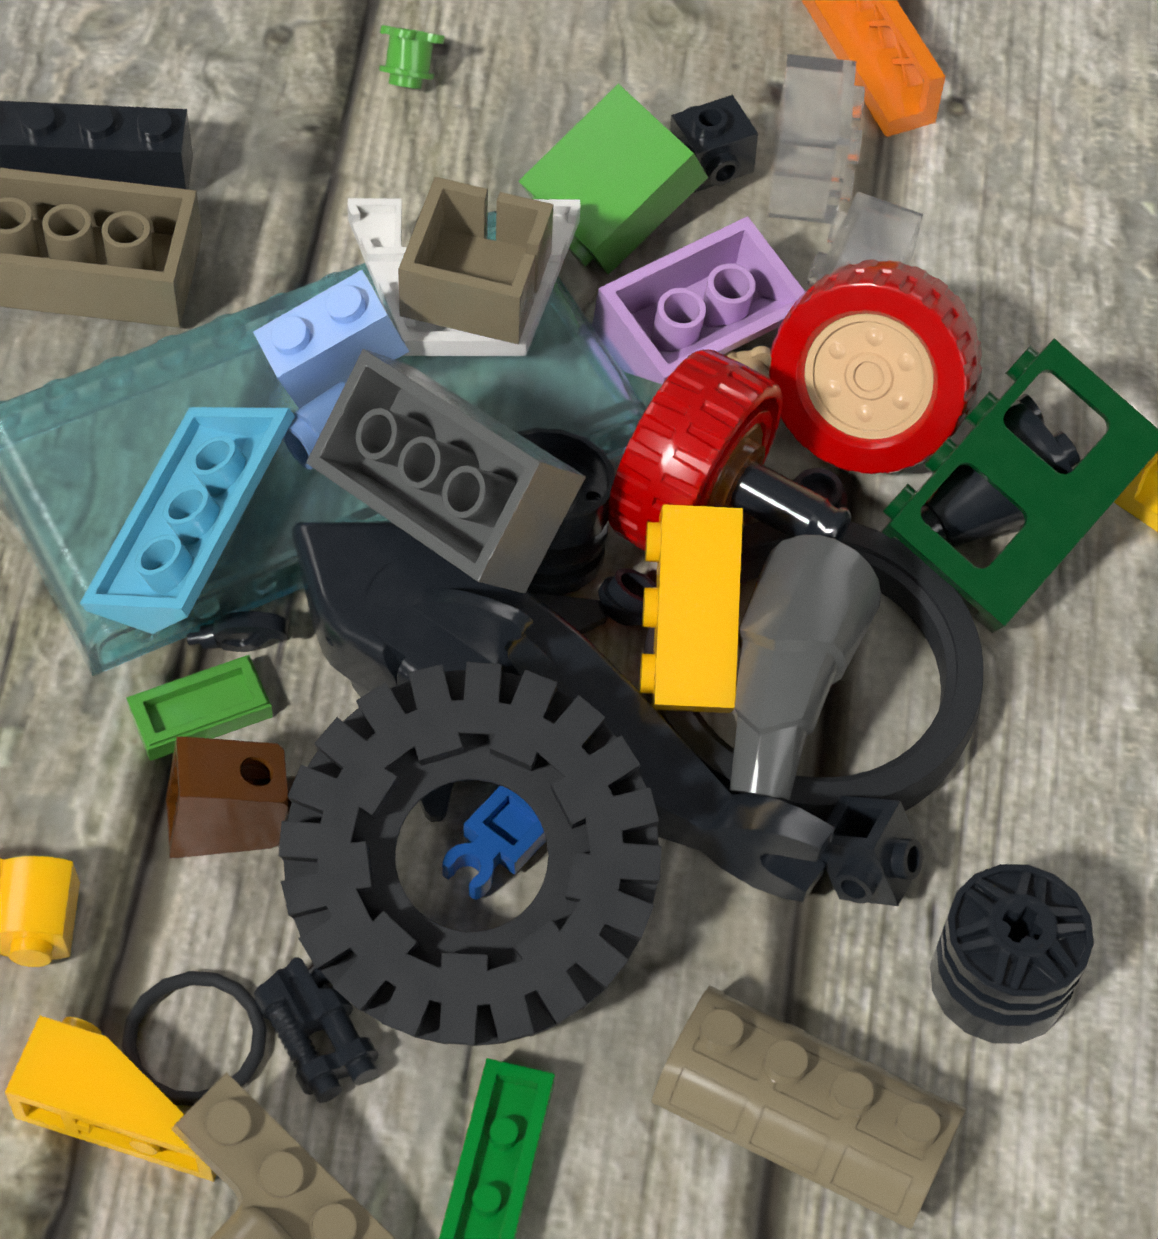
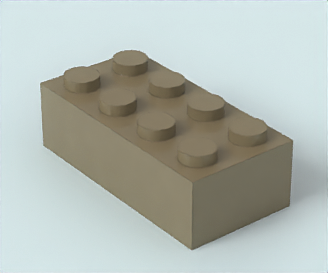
(97, 247)

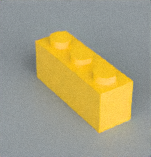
(693, 608)

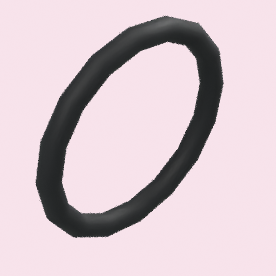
(195, 978)

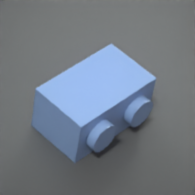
(324, 337)

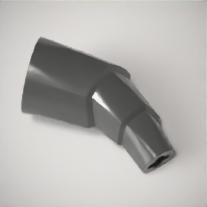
(794, 645)

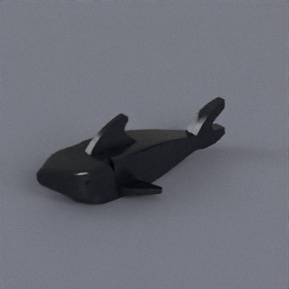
(399, 608)

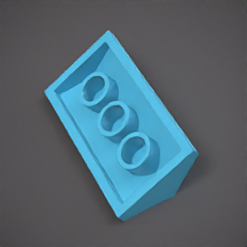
(185, 515)

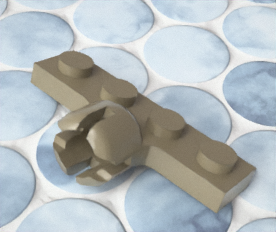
(273, 1177)

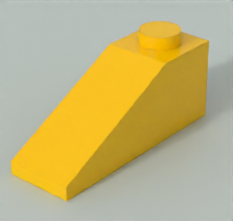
(91, 1091)

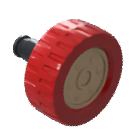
(876, 366)

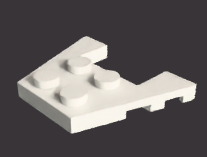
(379, 237)

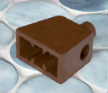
(226, 796)

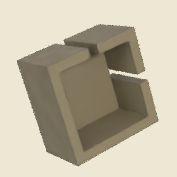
(463, 278)

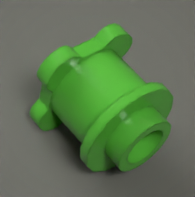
(409, 55)

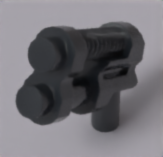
(301, 1004)

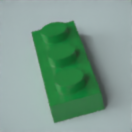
(498, 1152)

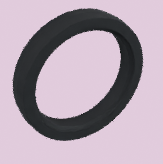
(958, 655)

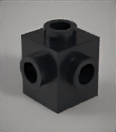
(719, 138)
(871, 851)

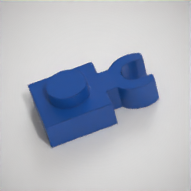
(500, 833)

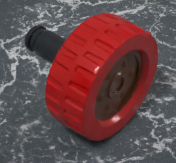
(708, 448)

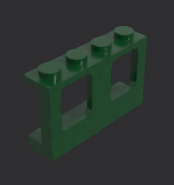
(1054, 505)

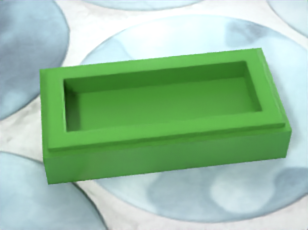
(200, 706)

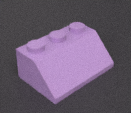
(695, 299)

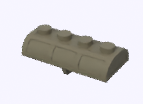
(808, 1106)

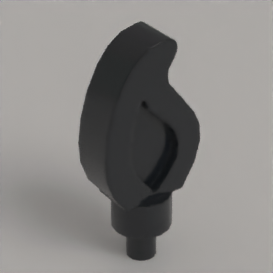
(240, 631)

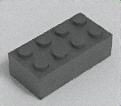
(445, 471)

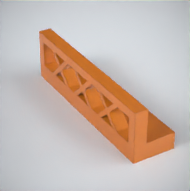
(887, 57)

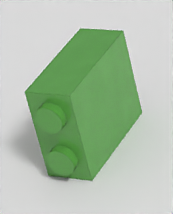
(622, 172)

